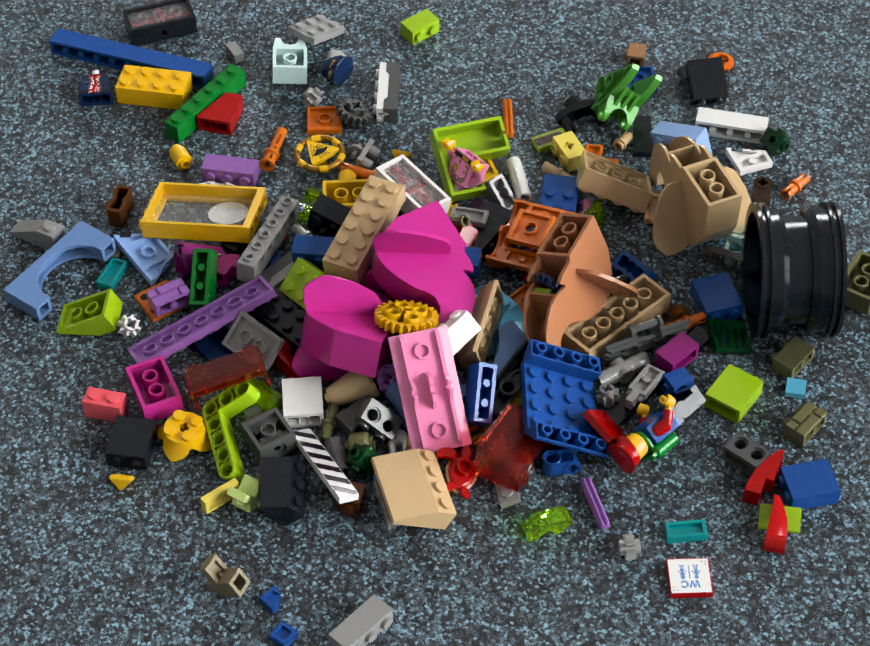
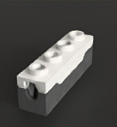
(388, 92)

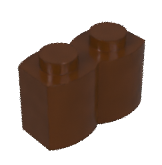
(120, 206)

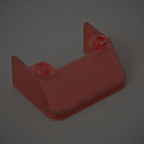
(224, 372)

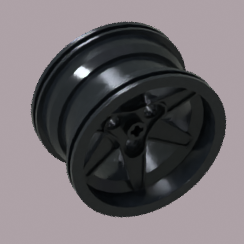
(794, 269)

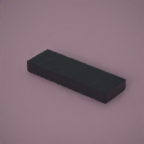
(642, 136)

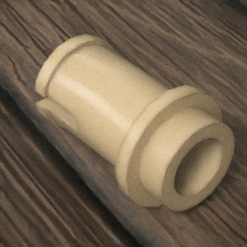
(620, 143)

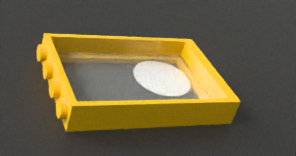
(204, 212)

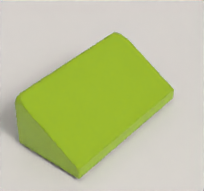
(793, 517)

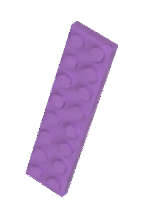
(203, 321)

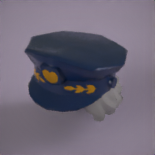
(337, 67)

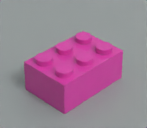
(154, 388)

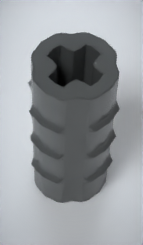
(336, 450)

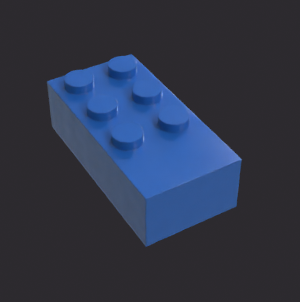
(560, 192)

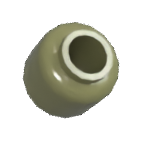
(360, 438)

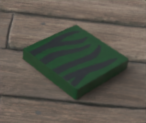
(729, 336)

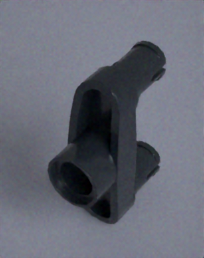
(575, 110)
(503, 398)

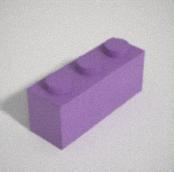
(230, 169)

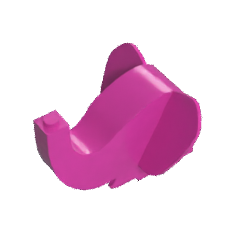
(424, 262)
(341, 330)

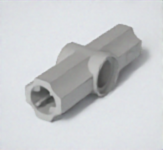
(623, 369)

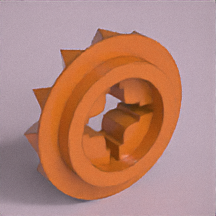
(728, 61)

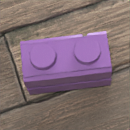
(168, 297)

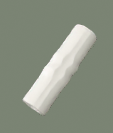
(518, 179)

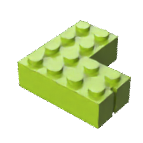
(477, 136)

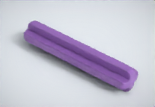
(595, 503)

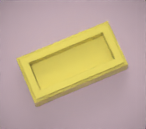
(218, 496)

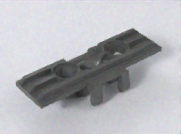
(657, 335)

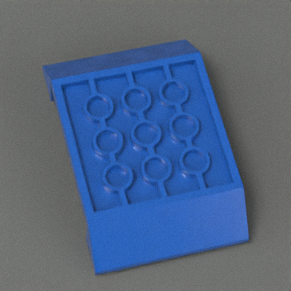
(556, 393)

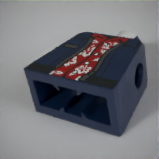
(95, 90)

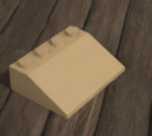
(614, 182)
(486, 314)
(414, 489)

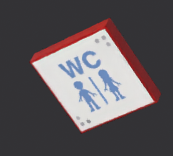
(689, 578)

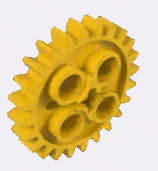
(405, 316)

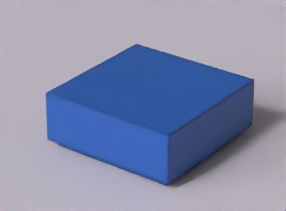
(283, 634)

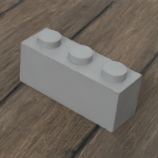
(363, 624)

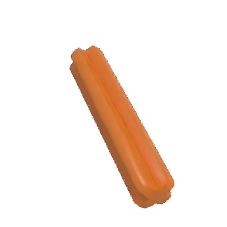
(508, 117)

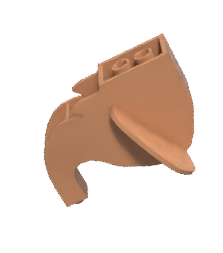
(581, 263)

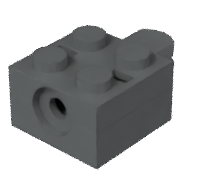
(267, 433)

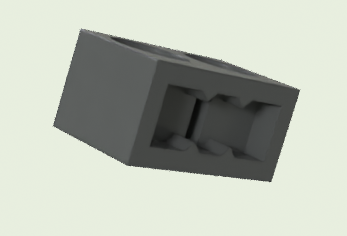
(379, 415)
(744, 453)

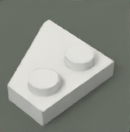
(749, 160)

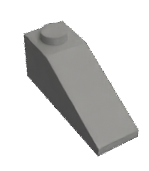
(38, 232)

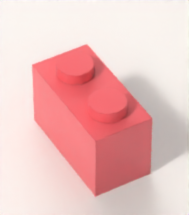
(104, 404)

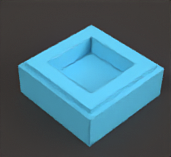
(795, 388)

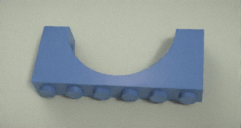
(79, 242)

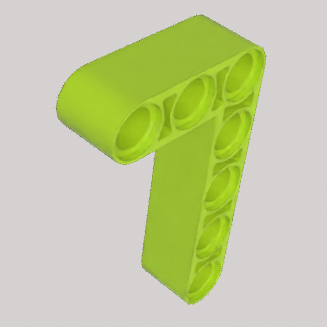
(217, 418)

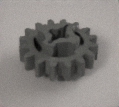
(353, 112)

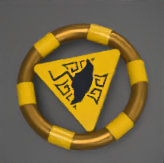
(320, 153)

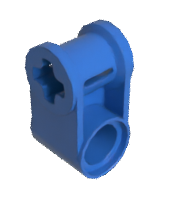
(560, 462)

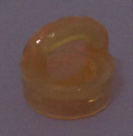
(677, 311)

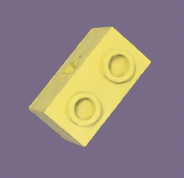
(568, 150)

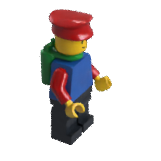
(655, 433)

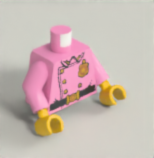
(464, 166)

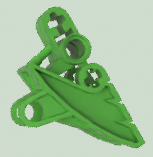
(618, 100)

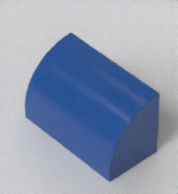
(632, 266)

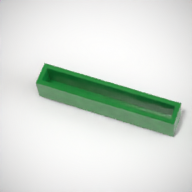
(184, 119)

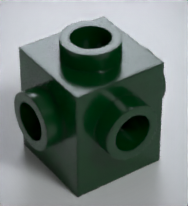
(775, 140)
(360, 459)

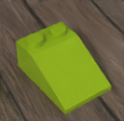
(91, 315)

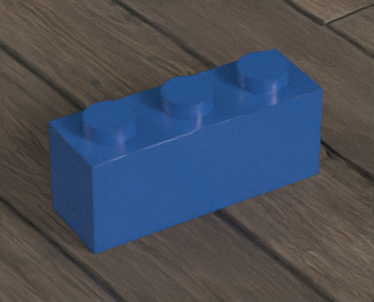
(480, 394)

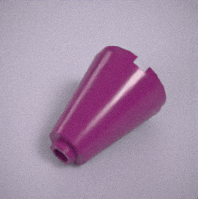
(184, 256)

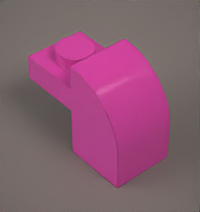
(227, 269)

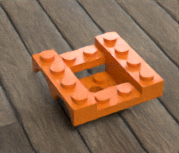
(514, 233)

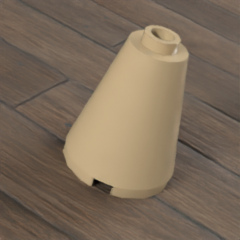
(350, 388)

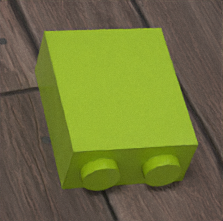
(733, 393)

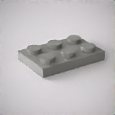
(316, 29)
(248, 332)

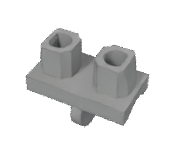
(361, 154)

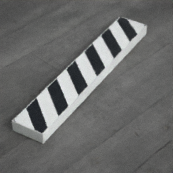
(325, 466)

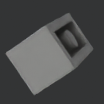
(235, 52)

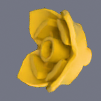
(183, 433)

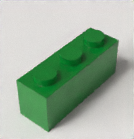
(203, 277)

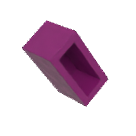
(676, 353)

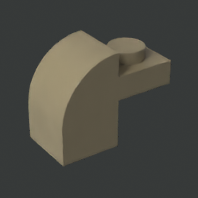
(224, 580)

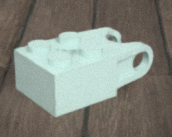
(289, 62)

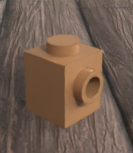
(636, 54)

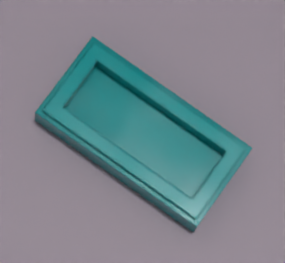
(112, 273)
(685, 531)

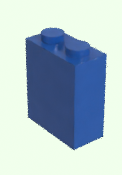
(716, 297)
(808, 484)

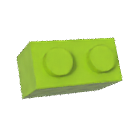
(419, 26)

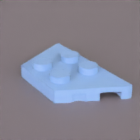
(146, 254)

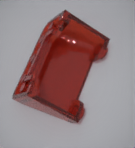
(507, 451)

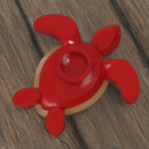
(458, 470)

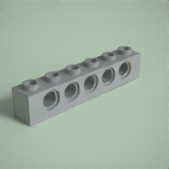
(268, 239)

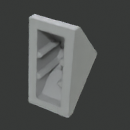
(500, 192)

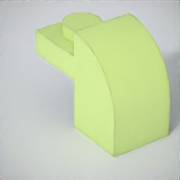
(246, 495)

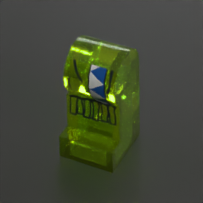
(307, 202)

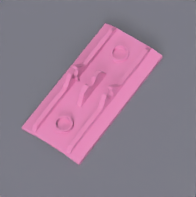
(429, 389)

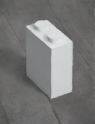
(302, 401)

